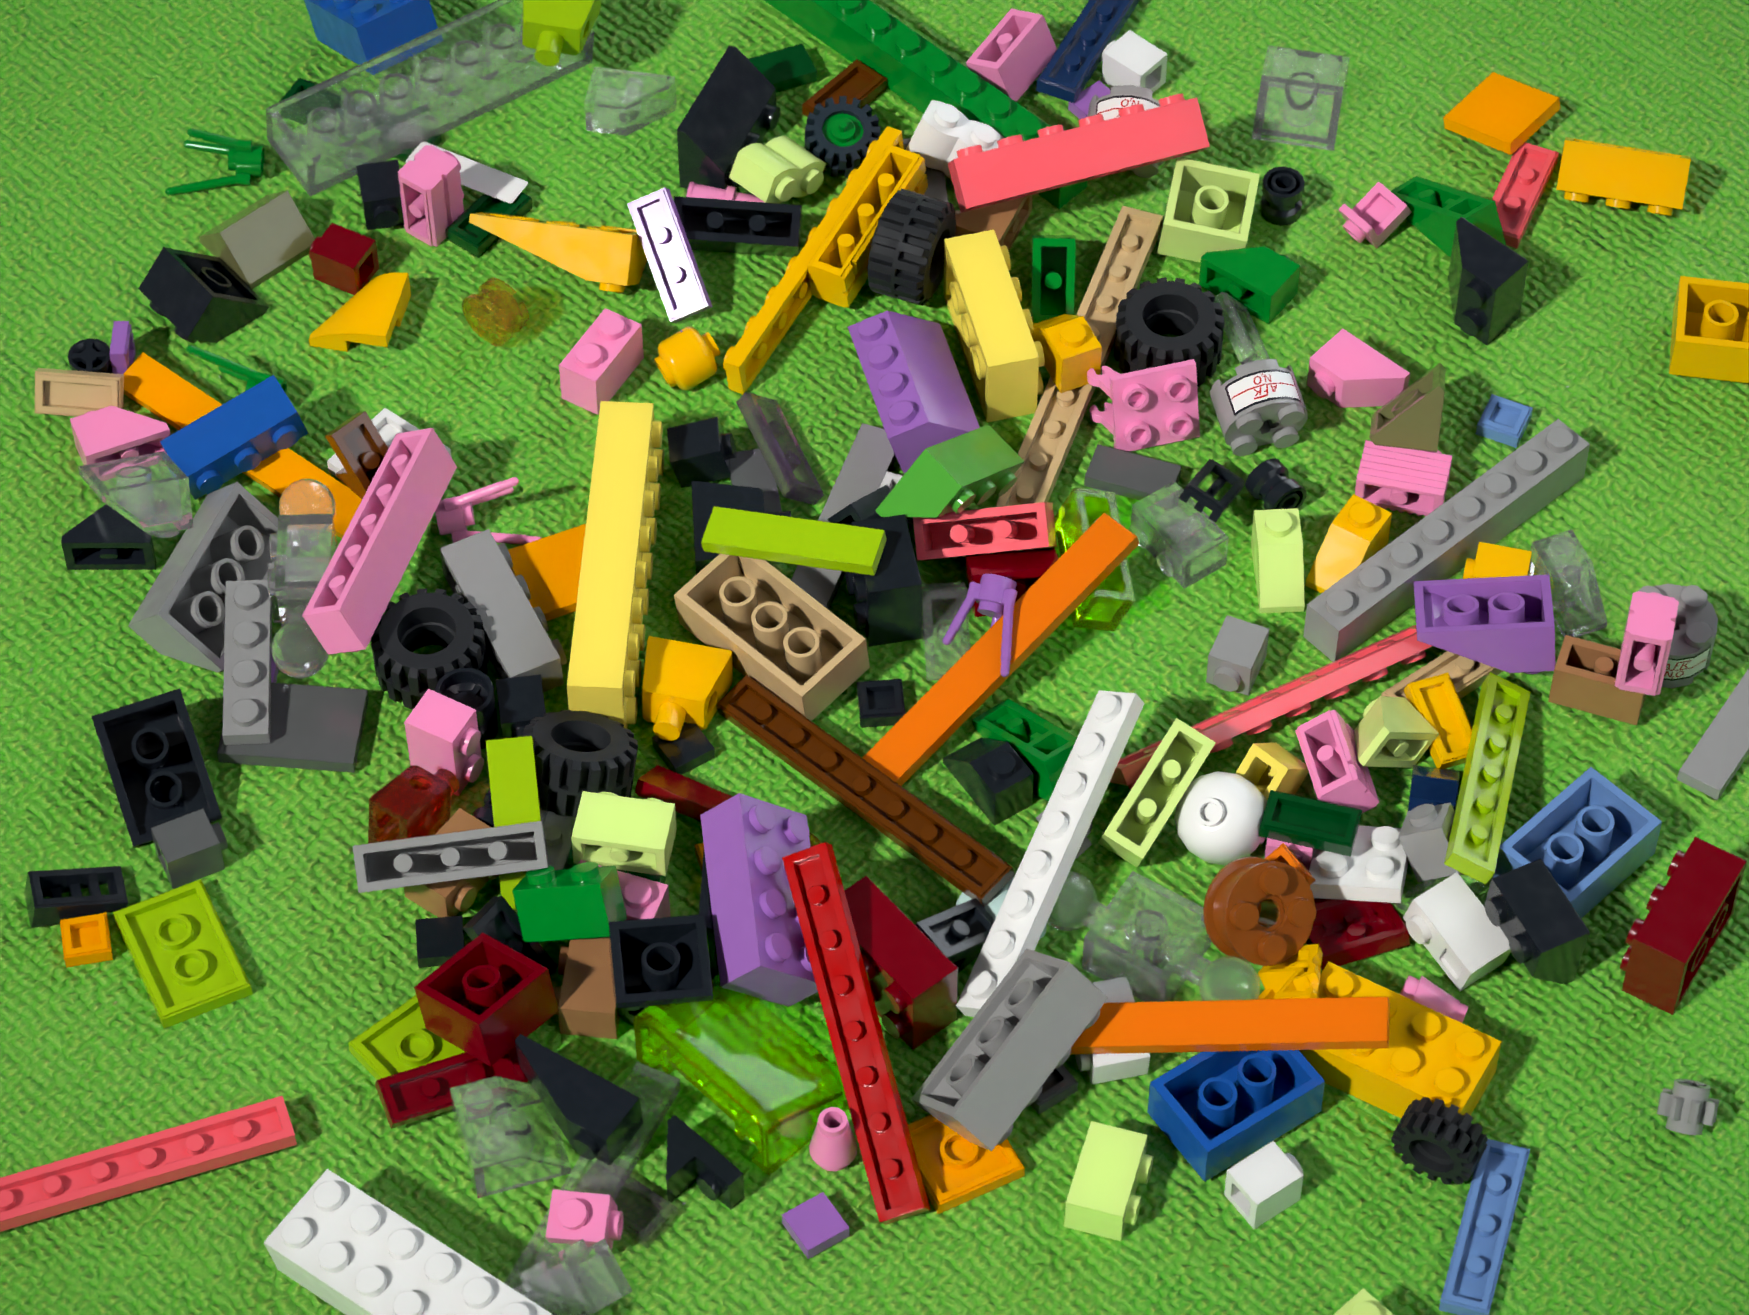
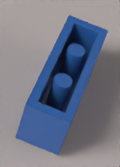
(235, 437)

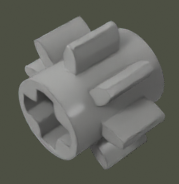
(1688, 1106)

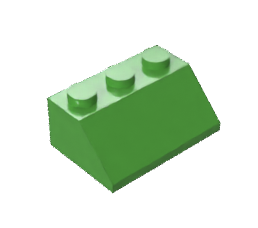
(954, 476)

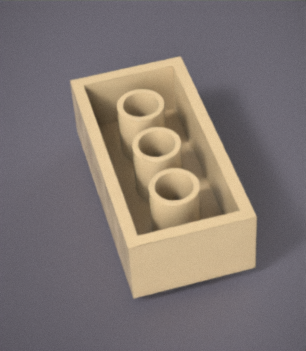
(774, 631)

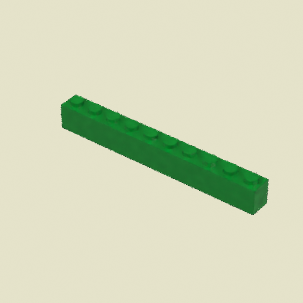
(916, 68)

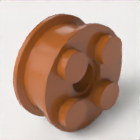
(1284, 917)

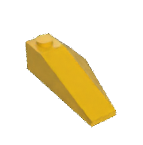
(592, 253)

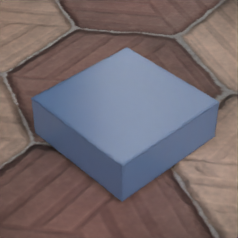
(1504, 421)

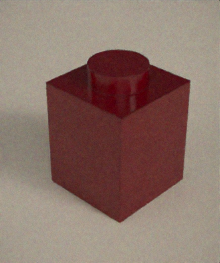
(344, 259)

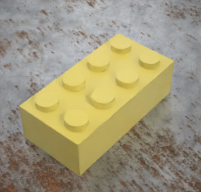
(992, 325)

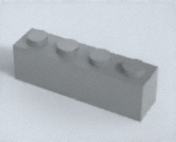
(511, 626)
(450, 856)

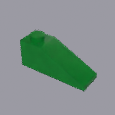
(1438, 208)
(1034, 739)

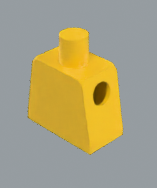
(683, 684)

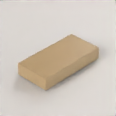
(76, 391)

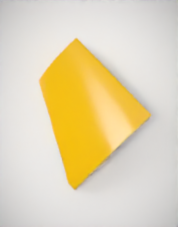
(366, 316)
(1295, 977)

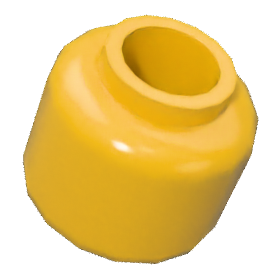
(687, 358)

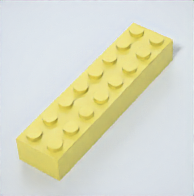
(616, 562)

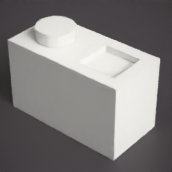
(1457, 931)

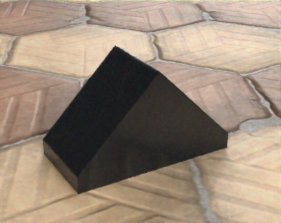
(108, 543)

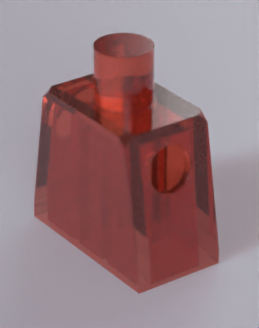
(411, 805)

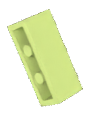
(1156, 792)

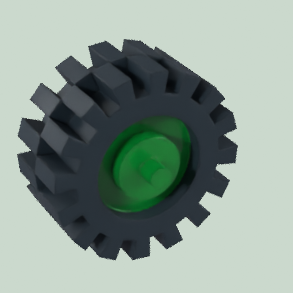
(841, 134)

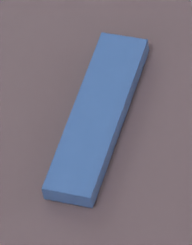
(1484, 1230)

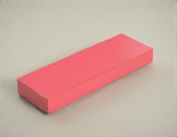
(1522, 189)

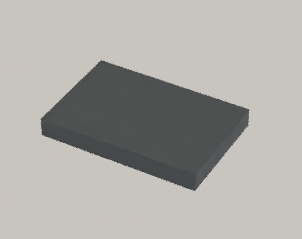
(308, 730)

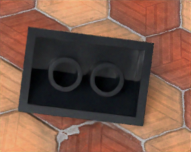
(728, 114)

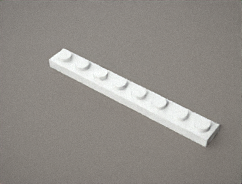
(1054, 843)

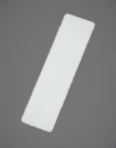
(484, 178)

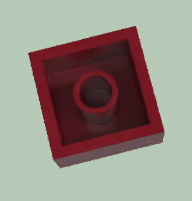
(486, 998)

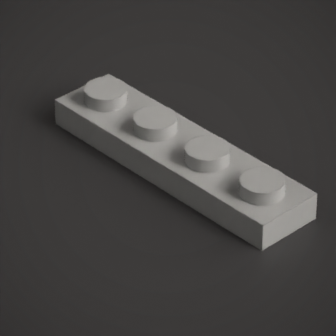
(247, 663)

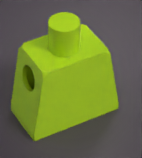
(557, 27)

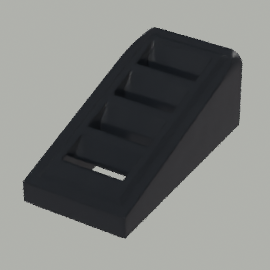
(55, 882)

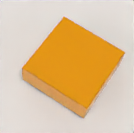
(86, 940)

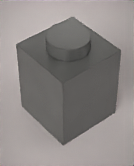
(189, 848)

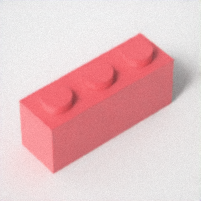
(985, 531)

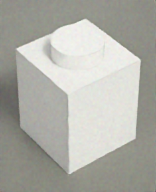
(1134, 63)
(1264, 1184)

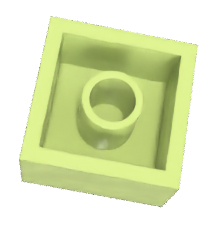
(1207, 210)

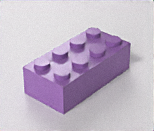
(752, 901)

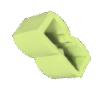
(778, 170)

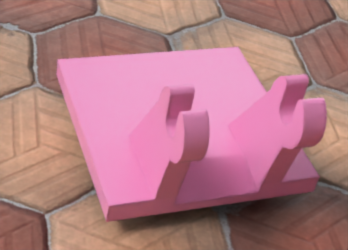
(1149, 405)

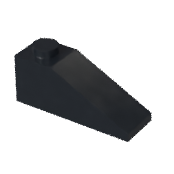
(587, 1108)

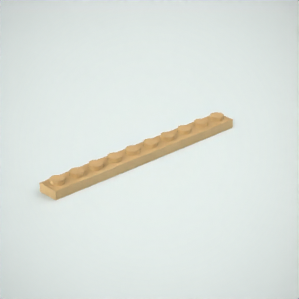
(1062, 413)

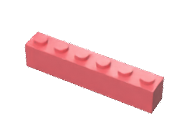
(1077, 154)

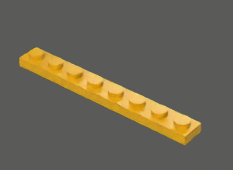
(794, 291)

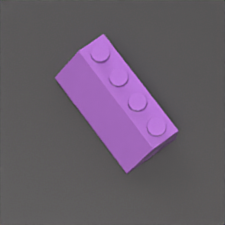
(912, 382)

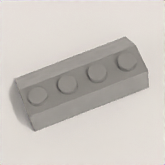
(187, 601)
(1010, 1048)

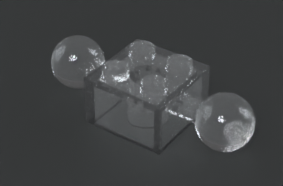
(302, 554)
(1151, 940)

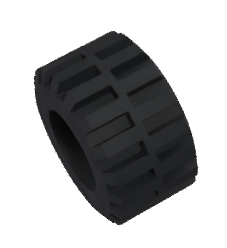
(909, 247)
(1169, 309)
(423, 622)
(578, 755)

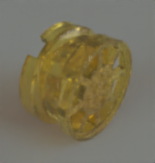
(495, 312)

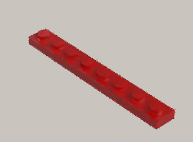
(856, 1034)

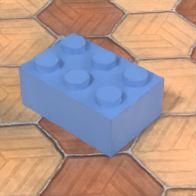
(1586, 839)

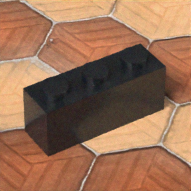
(741, 226)

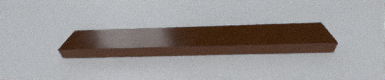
(865, 790)

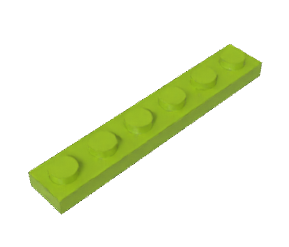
(1487, 778)

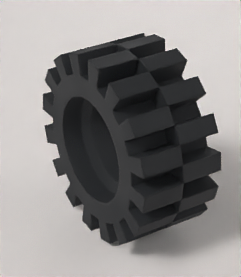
(1439, 1141)

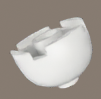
(1220, 817)

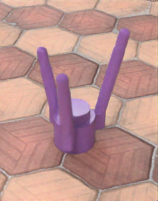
(995, 598)

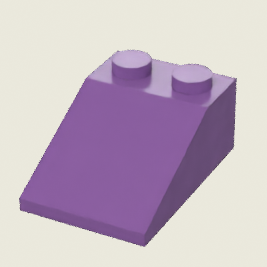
(1490, 620)

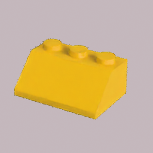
(1623, 175)

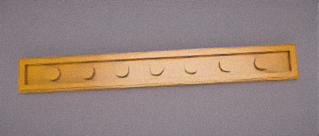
(183, 403)

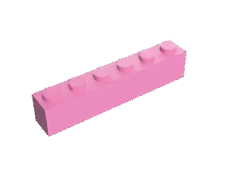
(379, 542)

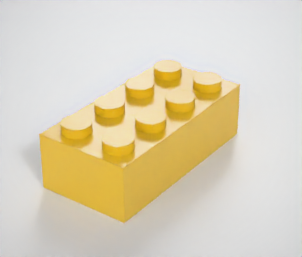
(1710, 330)
(1424, 1058)

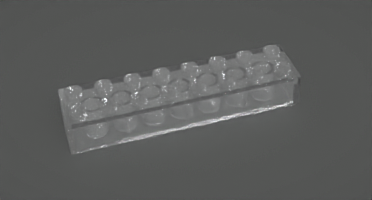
(410, 95)

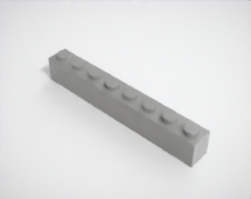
(1444, 540)

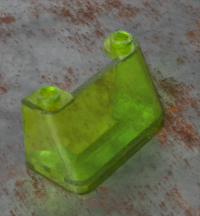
(746, 1066)

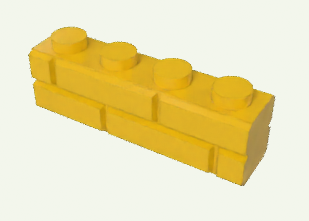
(842, 259)

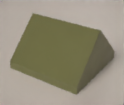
(261, 238)
(1413, 416)

